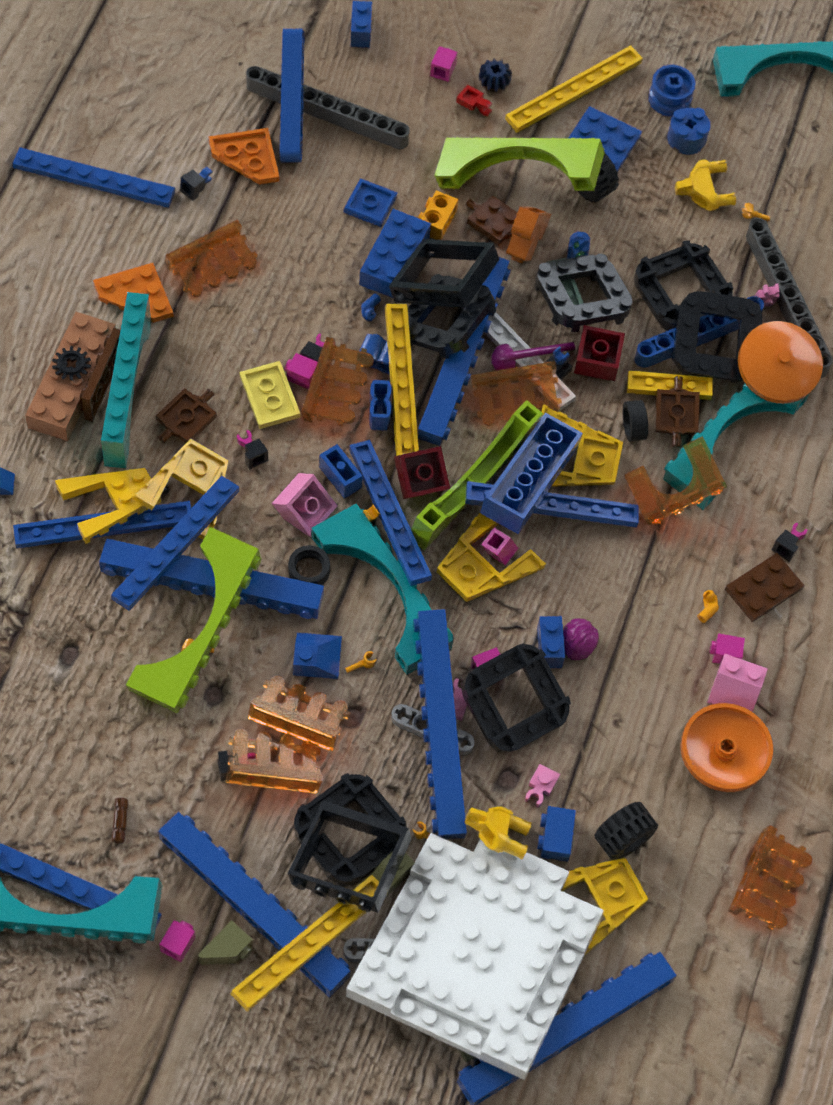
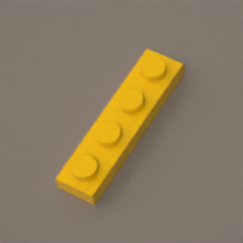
(649, 382)

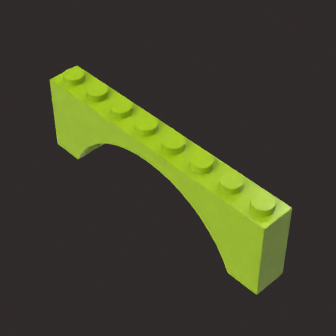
(575, 157)
(441, 513)
(172, 678)

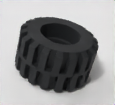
(606, 182)
(626, 830)

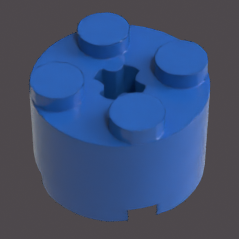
(688, 130)

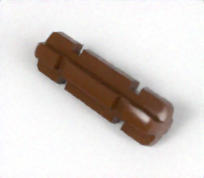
(119, 820)

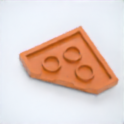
(247, 153)
(142, 280)

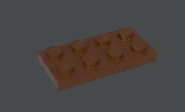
(100, 377)

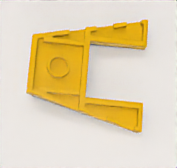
(595, 458)
(192, 466)
(121, 488)
(472, 574)
(613, 890)

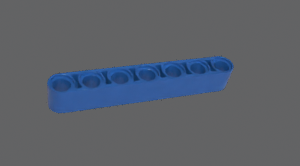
(292, 95)
(707, 326)

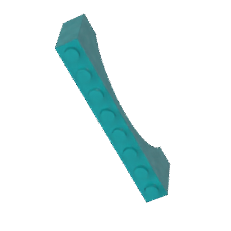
(738, 64)
(117, 421)
(680, 471)
(354, 536)
(126, 916)

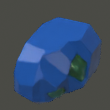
(578, 245)

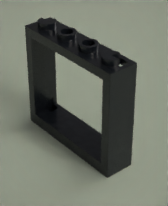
(459, 296)
(361, 822)

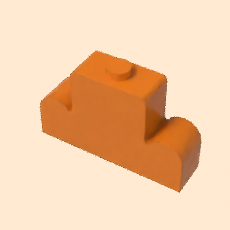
(527, 231)

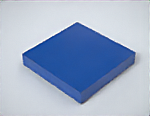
(370, 202)

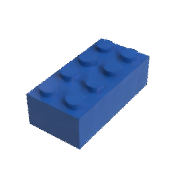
(392, 250)

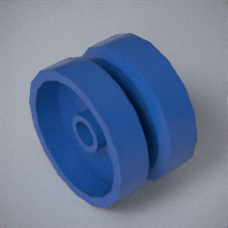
(671, 89)

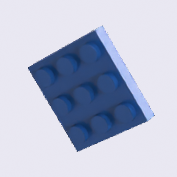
(616, 136)

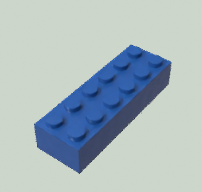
(531, 473)

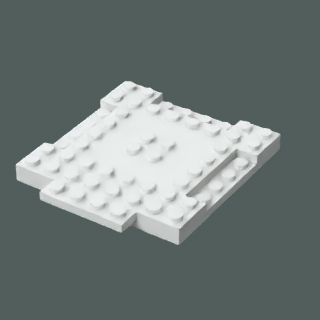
(478, 951)

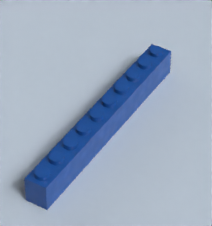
(455, 371)
(198, 577)
(441, 724)
(249, 898)
(577, 1022)

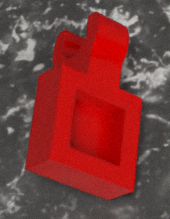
(473, 98)

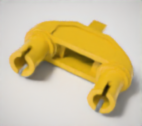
(701, 188)
(494, 829)

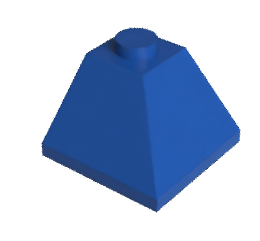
(317, 655)

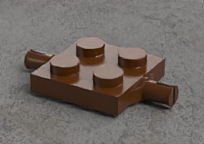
(492, 219)
(677, 412)
(186, 416)

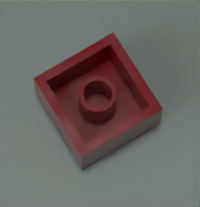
(599, 353)
(422, 472)

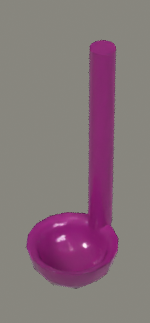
(505, 358)

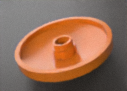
(780, 362)
(726, 747)

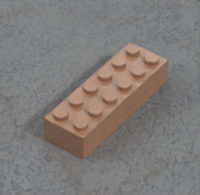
(58, 401)

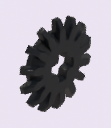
(72, 356)

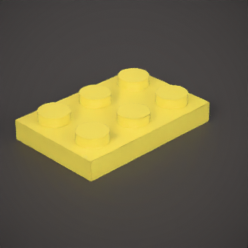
(269, 394)

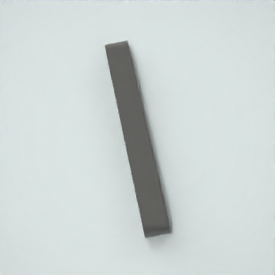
(333, 109)
(760, 236)

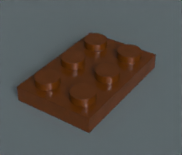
(764, 587)

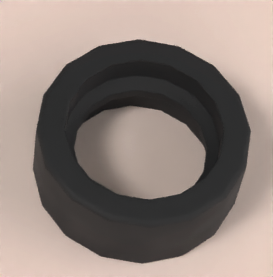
(635, 420)
(309, 552)

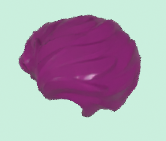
(579, 639)

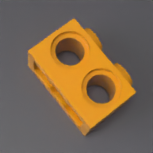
(440, 217)

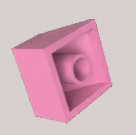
(304, 503)
(737, 682)

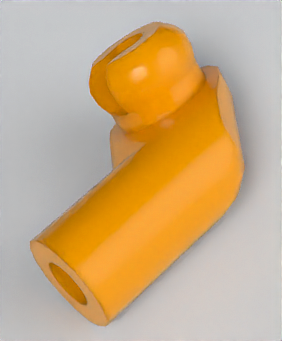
(710, 606)

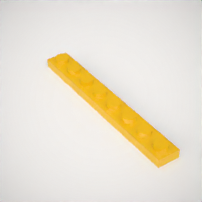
(573, 89)
(401, 378)
(300, 949)

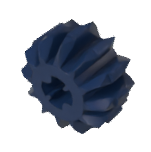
(495, 75)

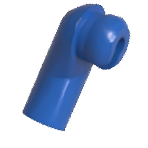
(367, 307)

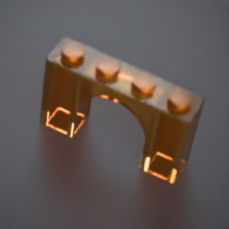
(705, 482)

